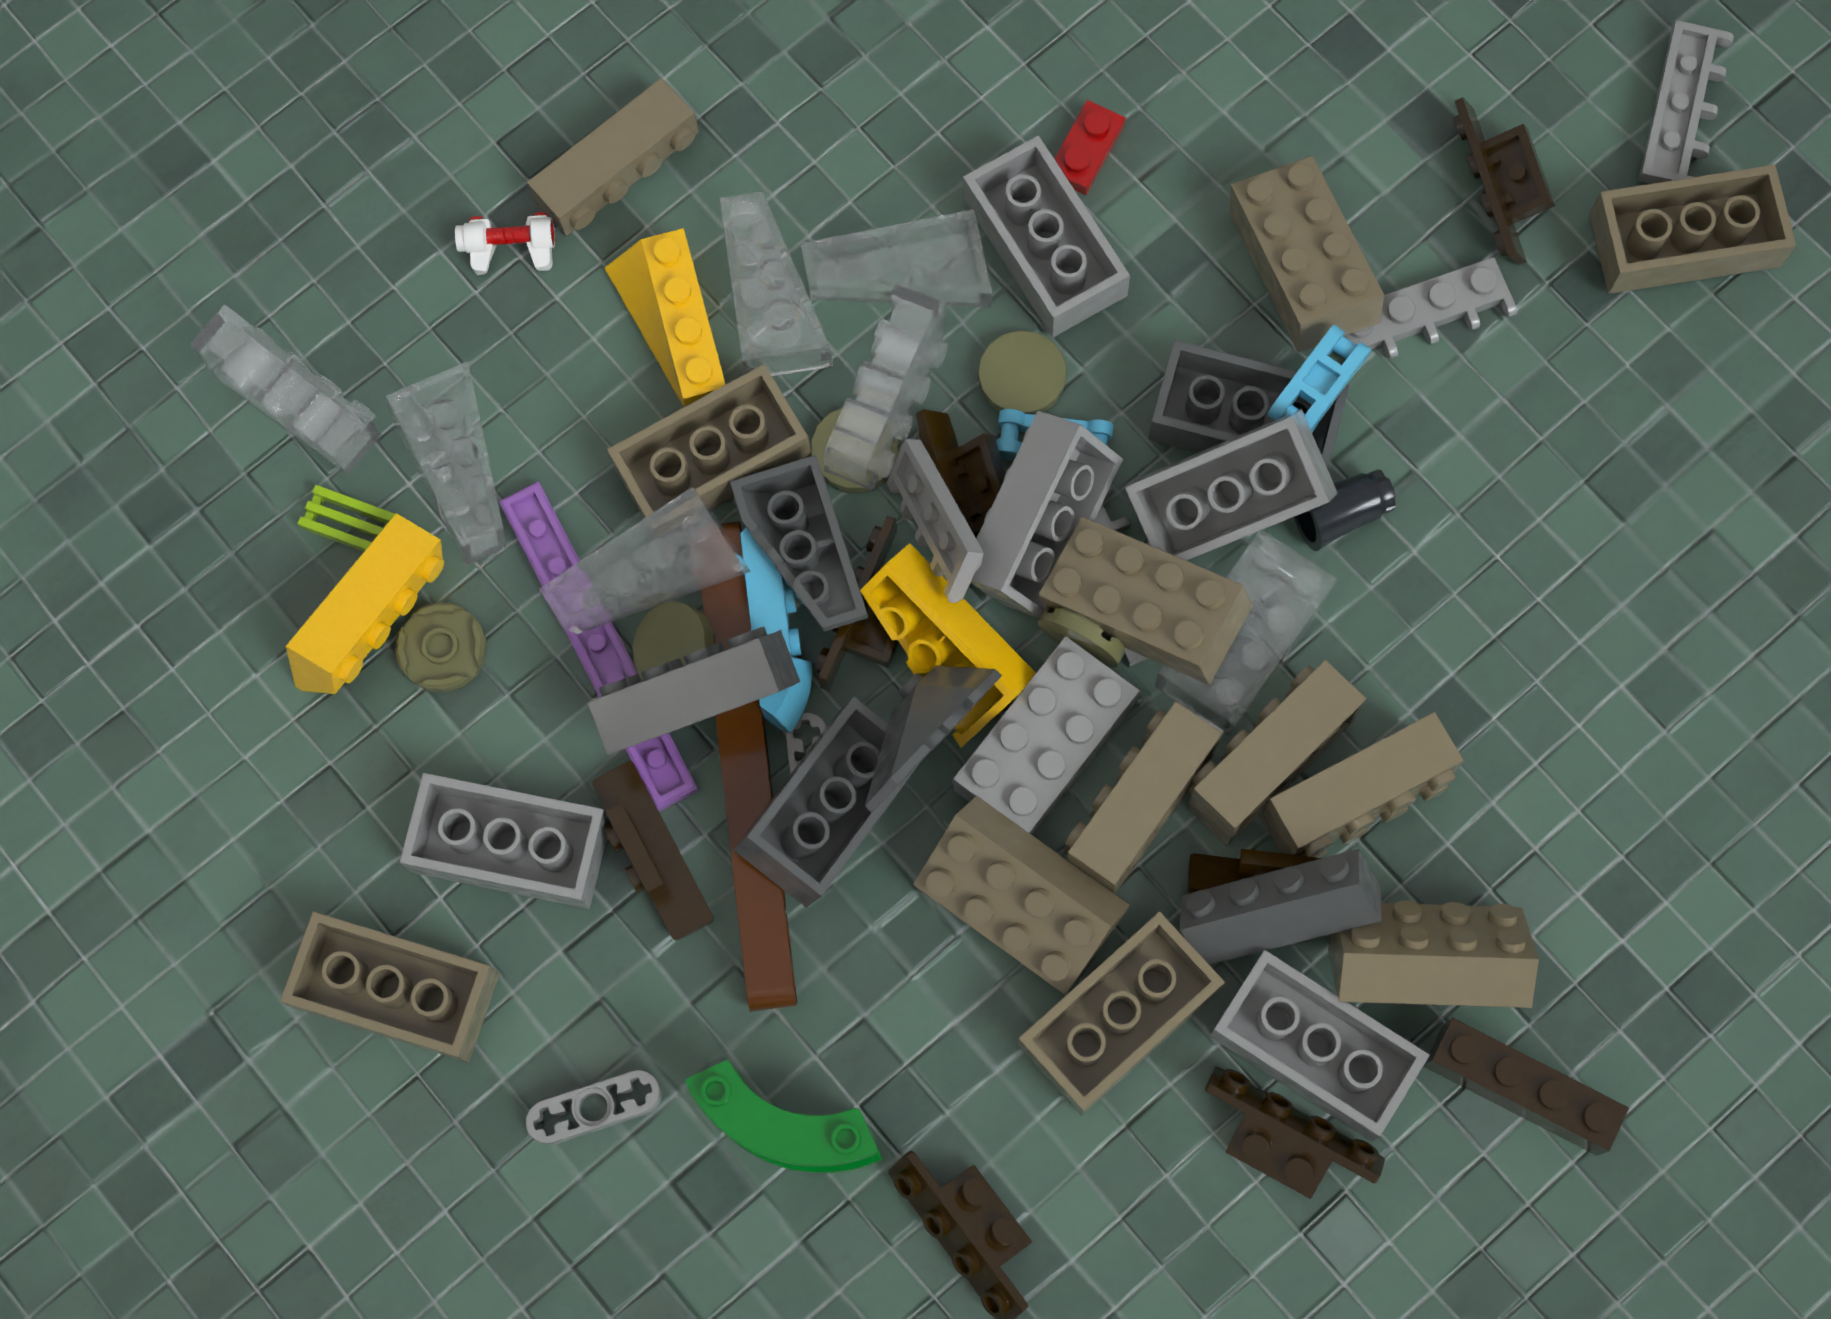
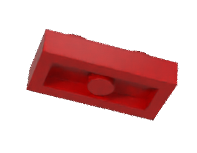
(1089, 145)

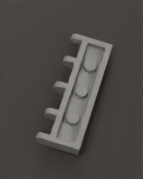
(1681, 102)
(1437, 303)
(937, 516)

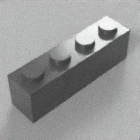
(1281, 907)

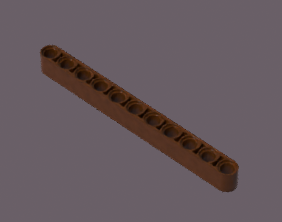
(746, 794)

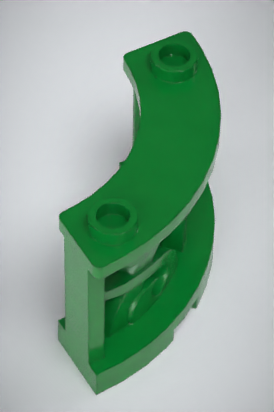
(778, 1136)

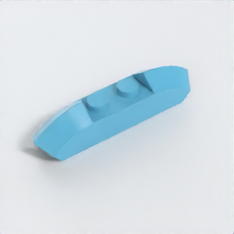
(769, 607)

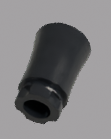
(1358, 502)

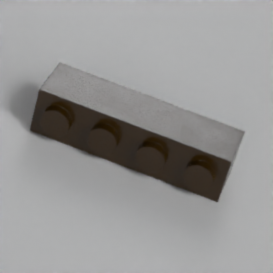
(1526, 1087)

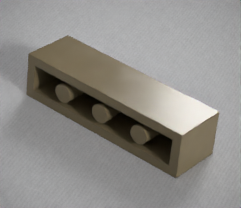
(614, 157)

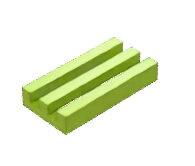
(316, 508)

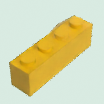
(668, 307)
(364, 606)
(943, 633)

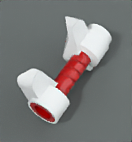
(481, 240)

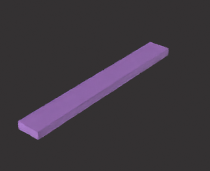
(599, 647)

